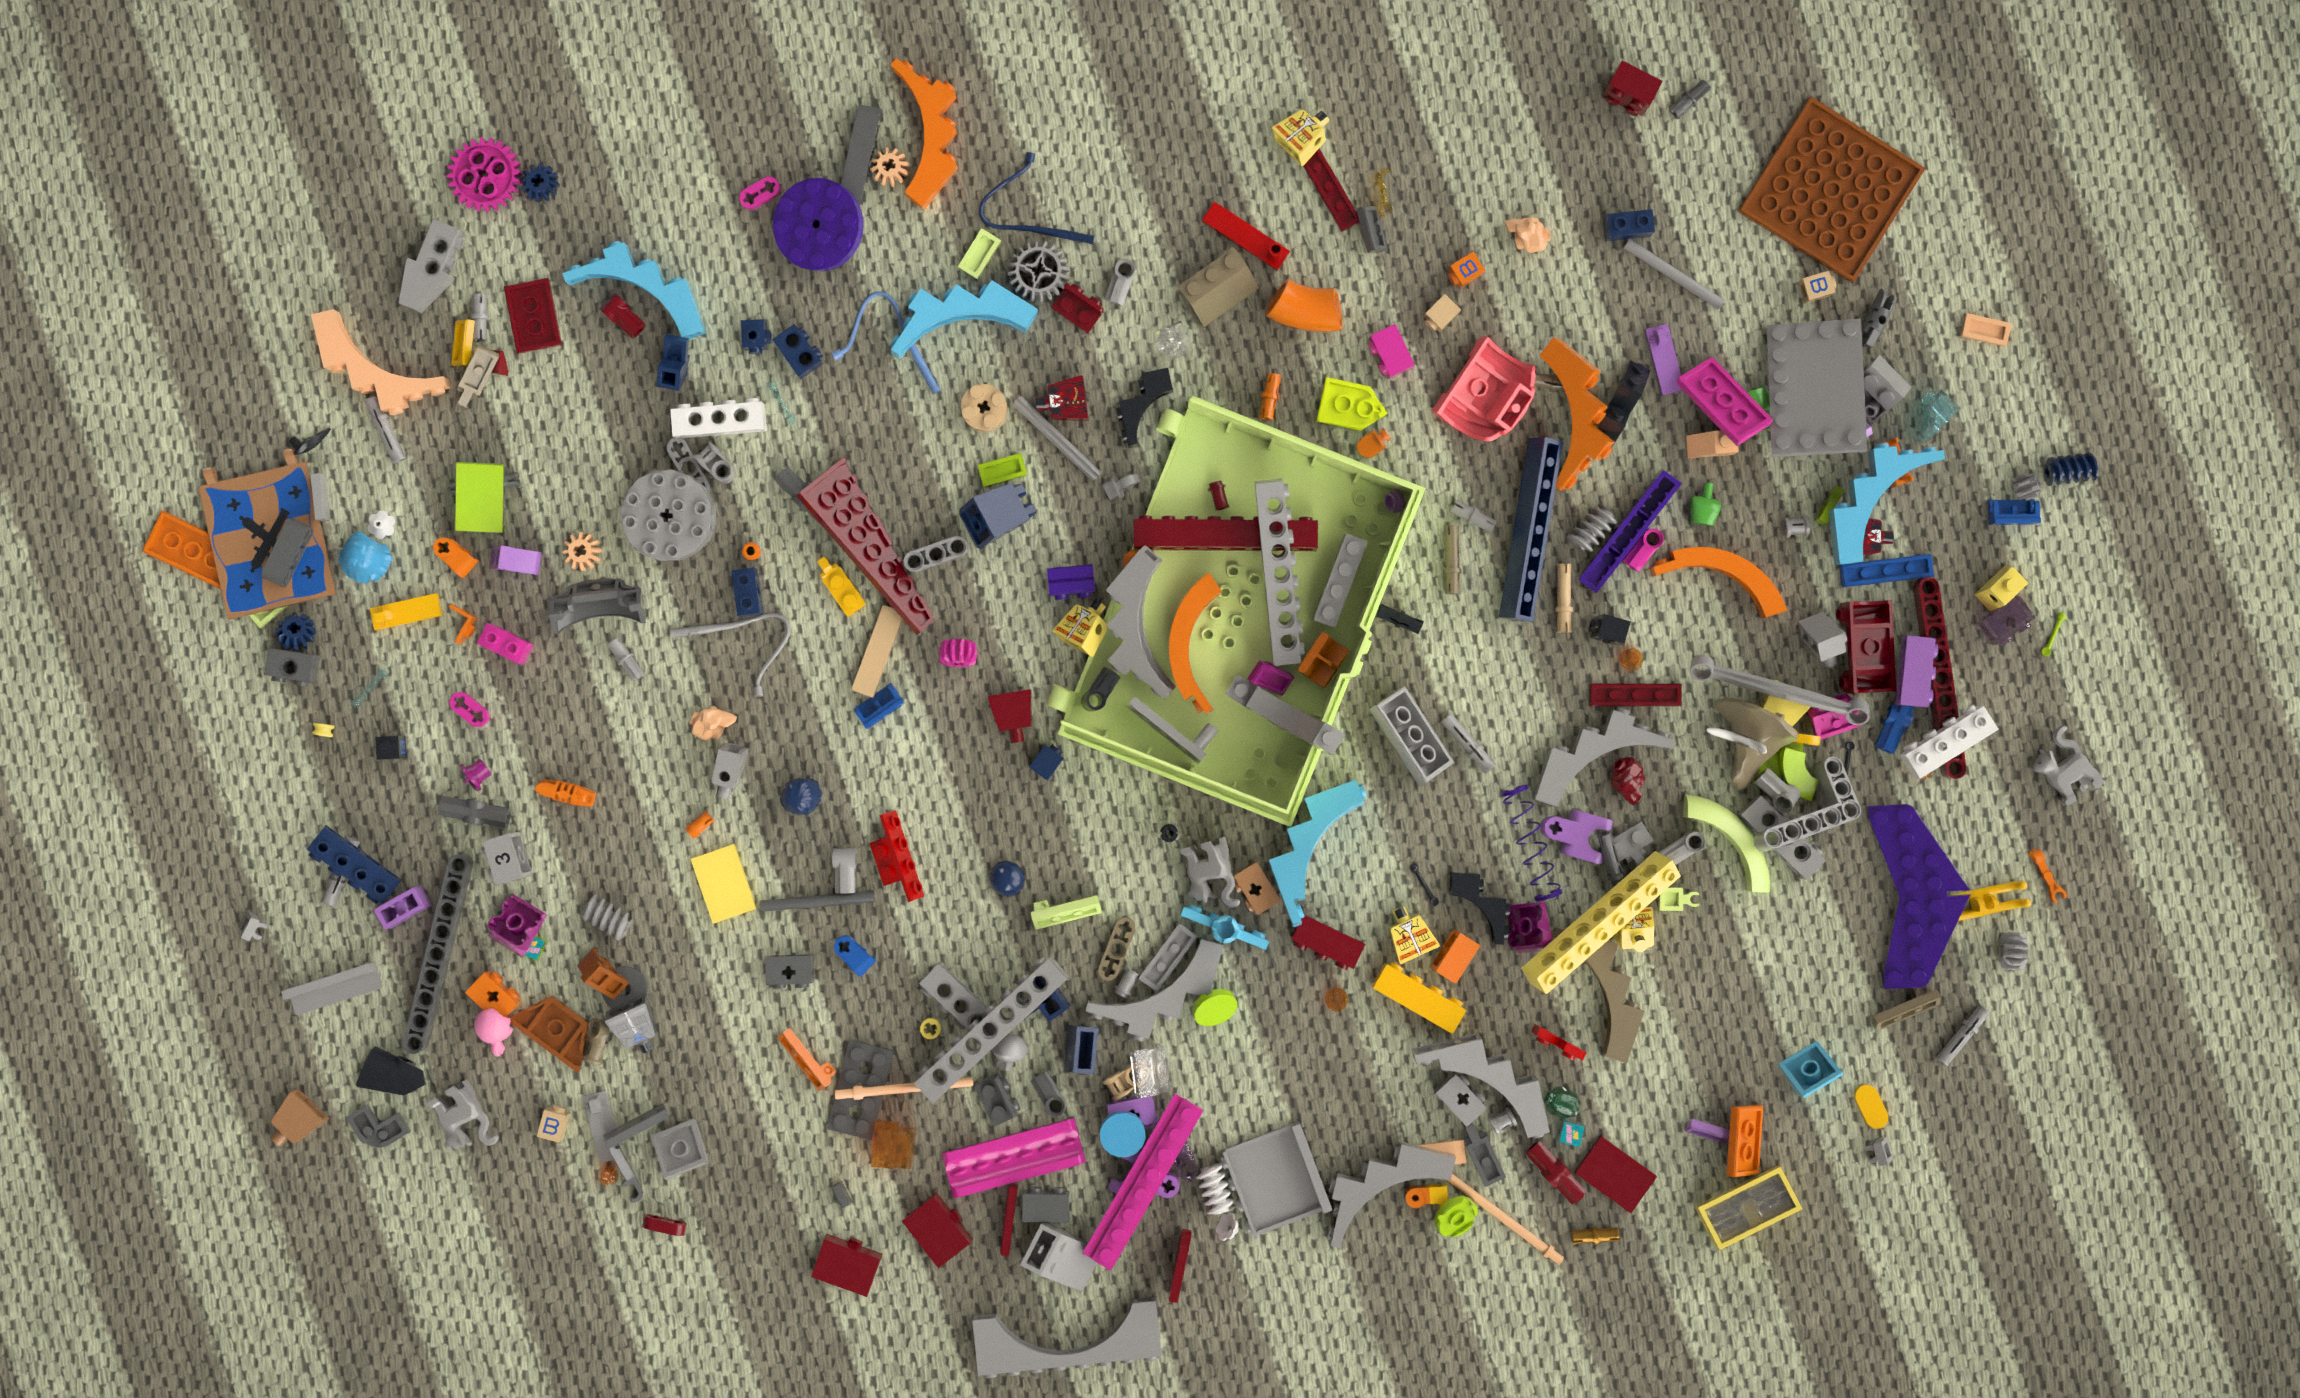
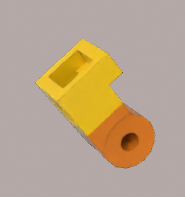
(1426, 1194)

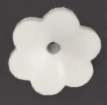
(385, 527)
(1227, 1226)

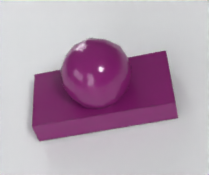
(1270, 677)

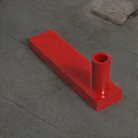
(1246, 236)

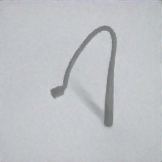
(690, 631)

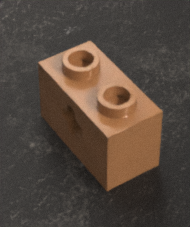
(1267, 896)

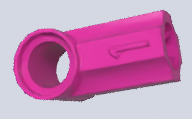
(1642, 550)

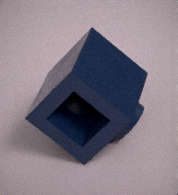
(755, 336)

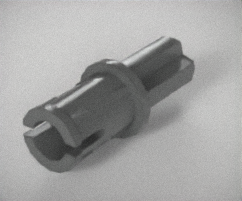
(1690, 99)

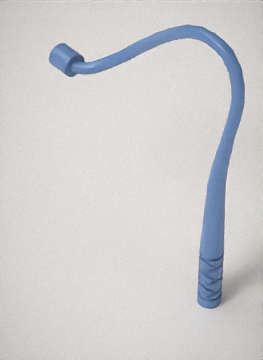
(931, 382)

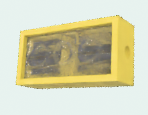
(1748, 1207)

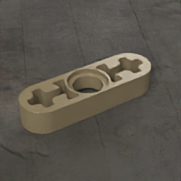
(1117, 930)

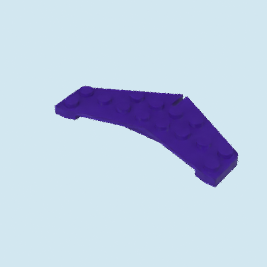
(1924, 909)

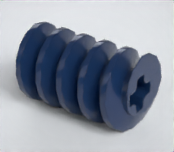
(2070, 467)

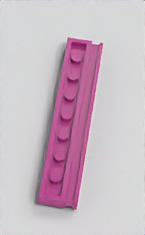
(1143, 1181)

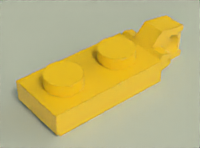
(841, 587)

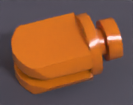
(1372, 443)

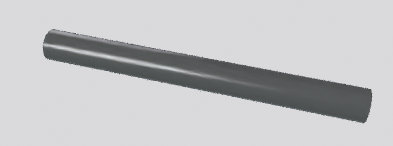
(817, 901)

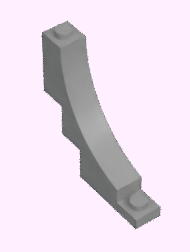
(1285, 716)
(1468, 1056)

